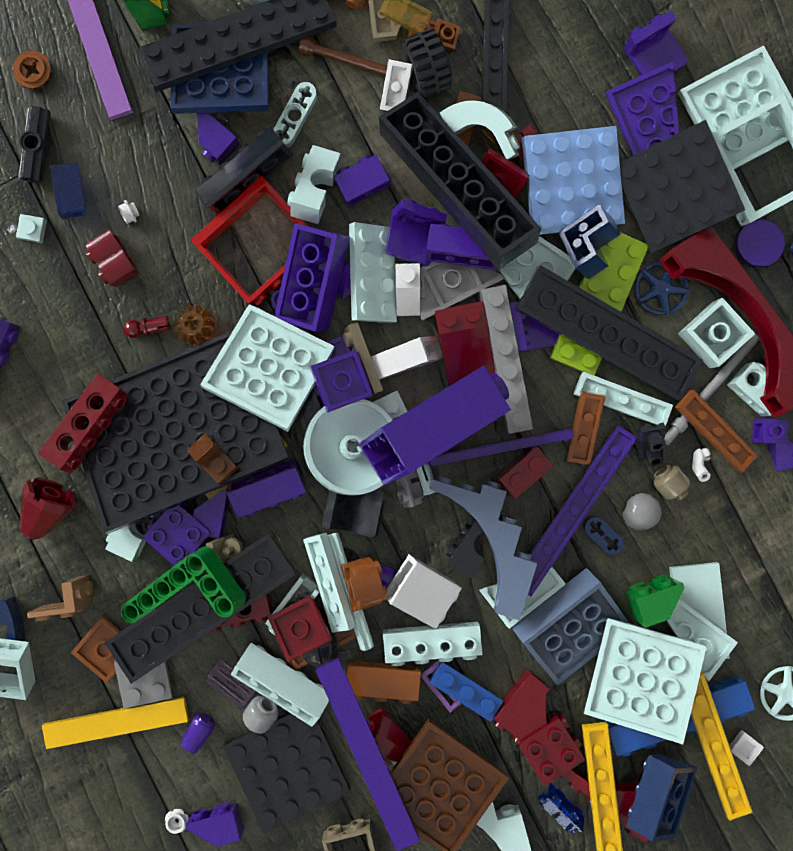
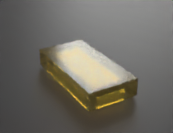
(407, 14)

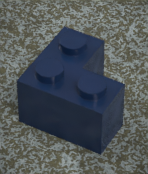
(586, 237)

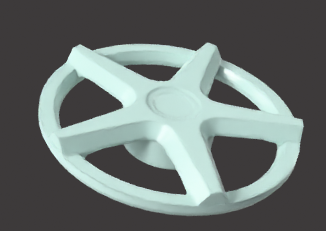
(783, 691)

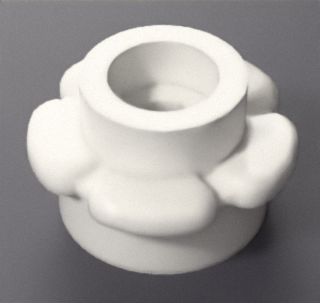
(128, 212)
(176, 827)

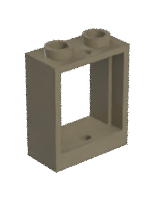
(353, 829)

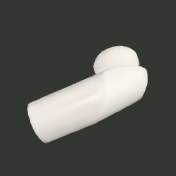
(698, 467)

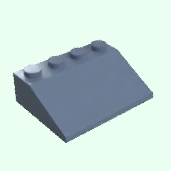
(568, 626)

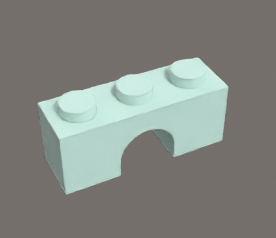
(319, 168)
(126, 542)

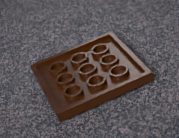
(445, 786)

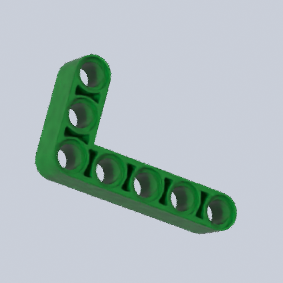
(205, 570)

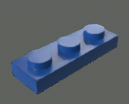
(466, 691)

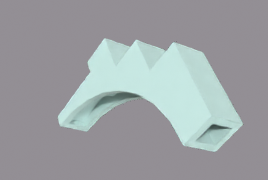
(505, 828)

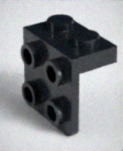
(355, 513)

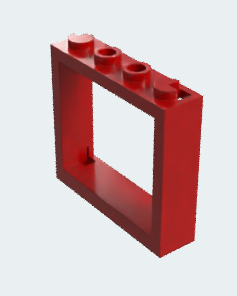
(226, 219)

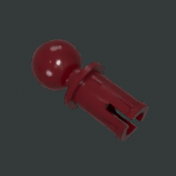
(134, 329)

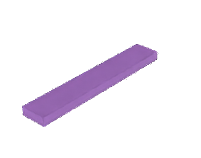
(101, 58)

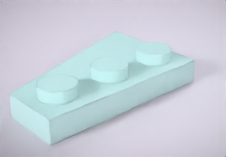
(550, 584)
(692, 626)

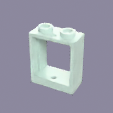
(17, 655)

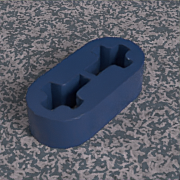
(606, 531)

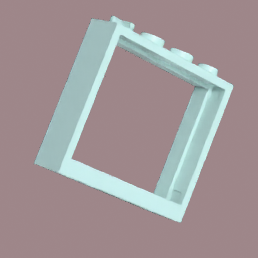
(784, 112)

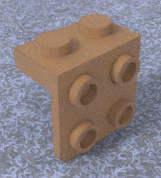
(76, 596)

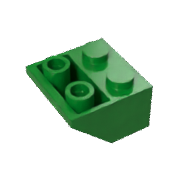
(655, 600)

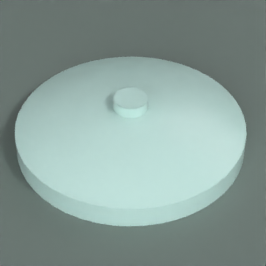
(334, 451)

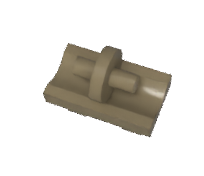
(226, 547)

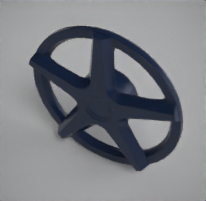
(661, 289)

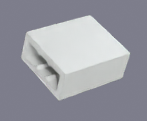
(422, 592)

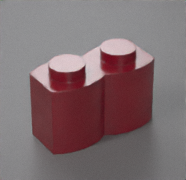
(111, 258)

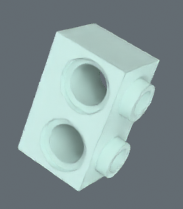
(749, 393)

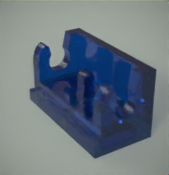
(68, 190)

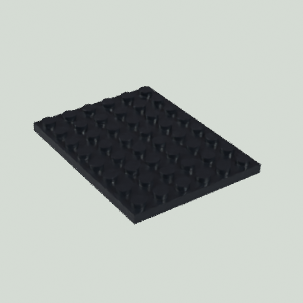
(143, 454)

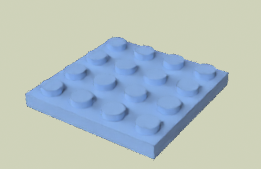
(572, 176)

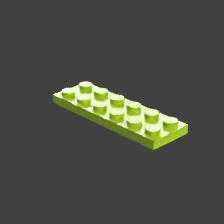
(612, 287)

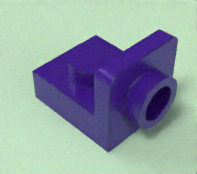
(770, 431)

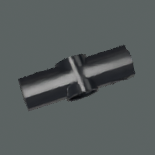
(35, 130)

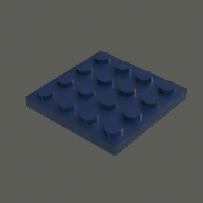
(225, 90)

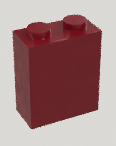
(523, 471)

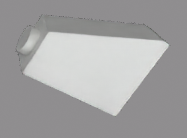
(407, 356)

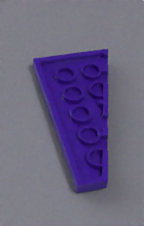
(646, 108)

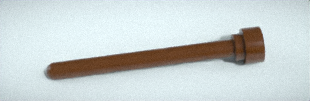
(310, 47)

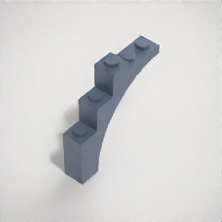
(513, 570)

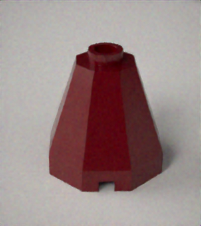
(43, 507)
(388, 735)

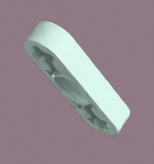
(291, 105)

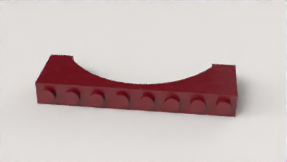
(712, 263)
(525, 713)

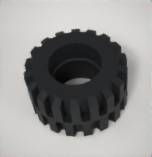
(430, 63)

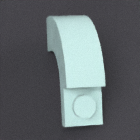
(472, 113)

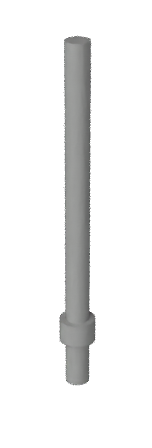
(680, 424)

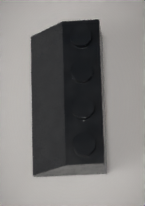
(236, 175)

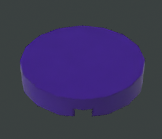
(759, 243)

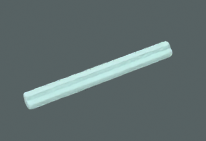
(361, 630)

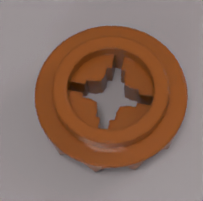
(31, 59)

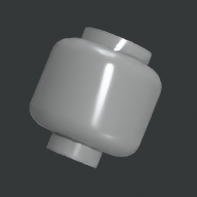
(260, 714)

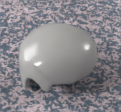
(642, 512)

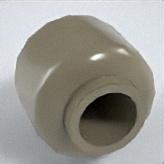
(672, 482)

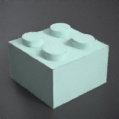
(716, 333)

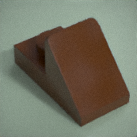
(212, 459)

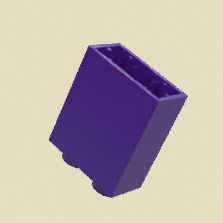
(436, 425)

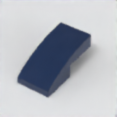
(12, 617)

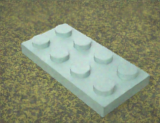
(371, 274)

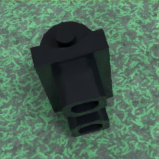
(651, 443)

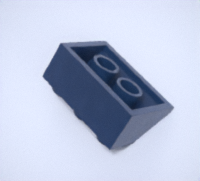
(661, 797)

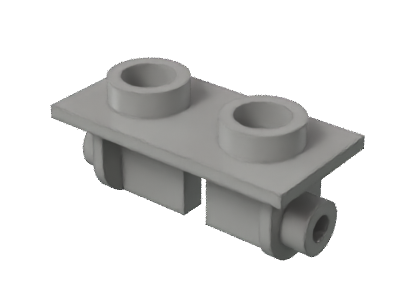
(409, 493)

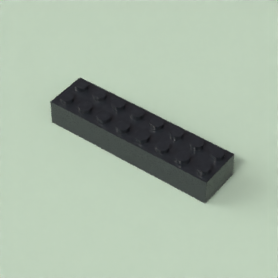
(459, 180)

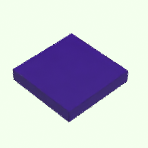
(341, 381)

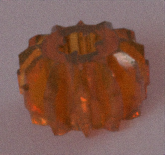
(187, 318)

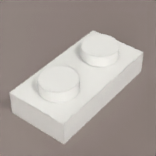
(396, 84)

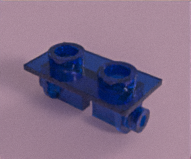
(570, 816)

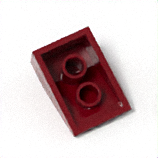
(464, 340)

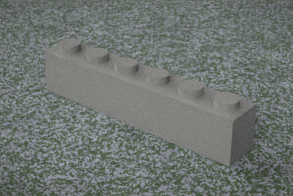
(506, 357)

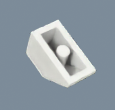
(407, 289)

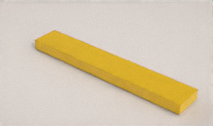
(115, 722)
(718, 753)
(602, 787)

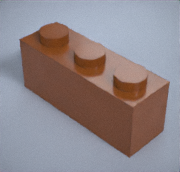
(384, 681)

